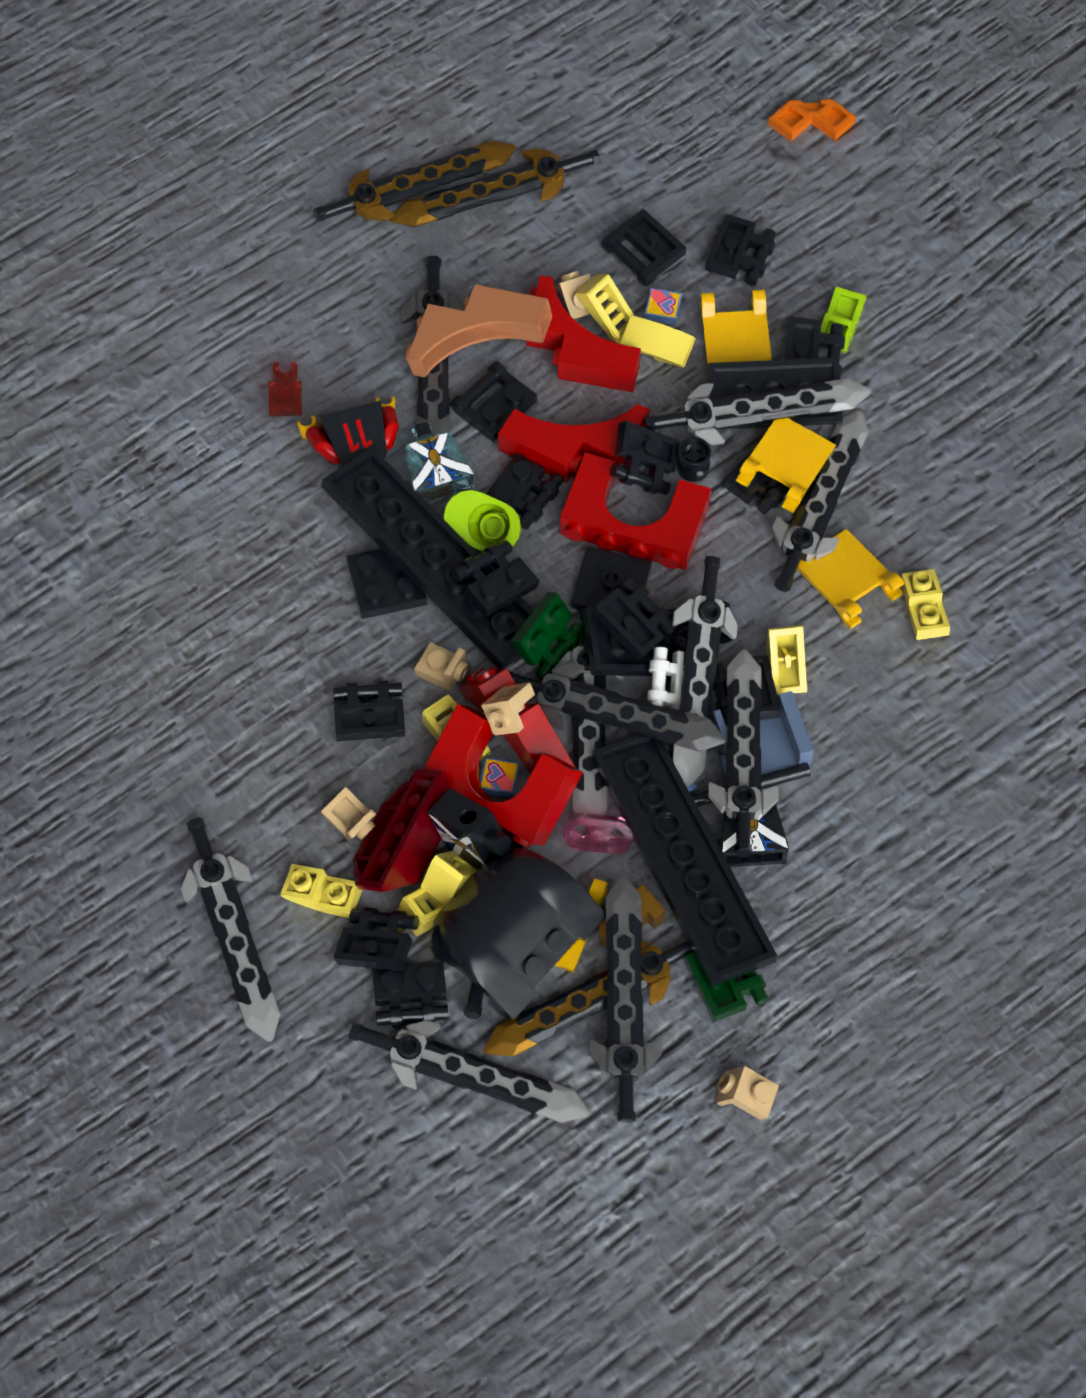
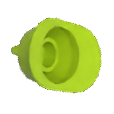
(482, 519)

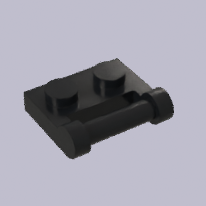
(651, 240)
(496, 410)

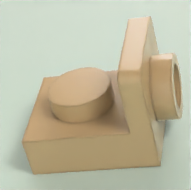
(442, 666)
(504, 706)

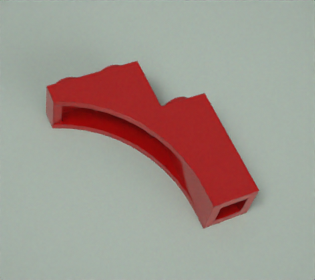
(580, 353)
(563, 446)
(537, 734)

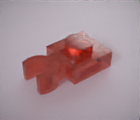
(285, 393)

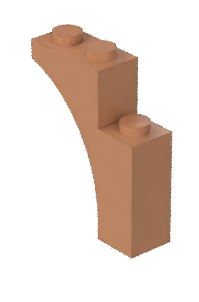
(485, 317)

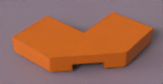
(825, 115)

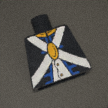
(468, 828)
(766, 839)

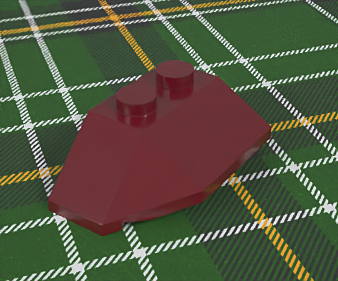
(403, 837)

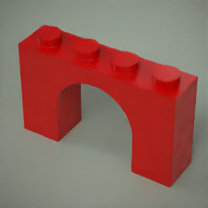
(664, 541)
(534, 809)

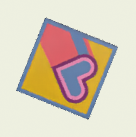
(663, 306)
(499, 777)

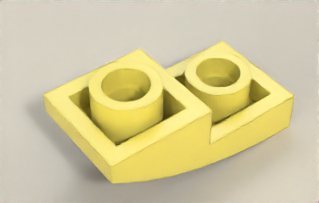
(658, 341)
(925, 604)
(320, 892)

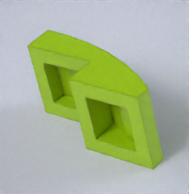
(845, 310)

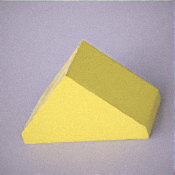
(787, 658)
(447, 876)

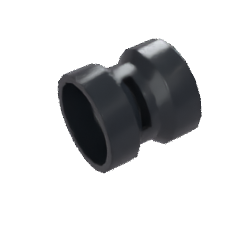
(693, 459)

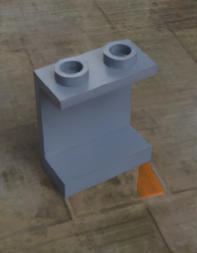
(782, 739)

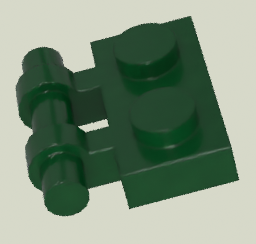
(542, 629)
(726, 997)

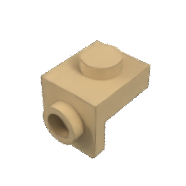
(567, 288)
(349, 815)
(747, 1091)

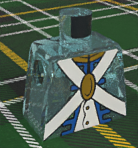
(436, 464)

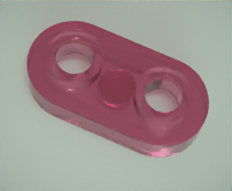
(598, 835)

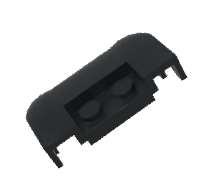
(513, 925)

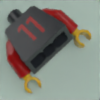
(353, 431)

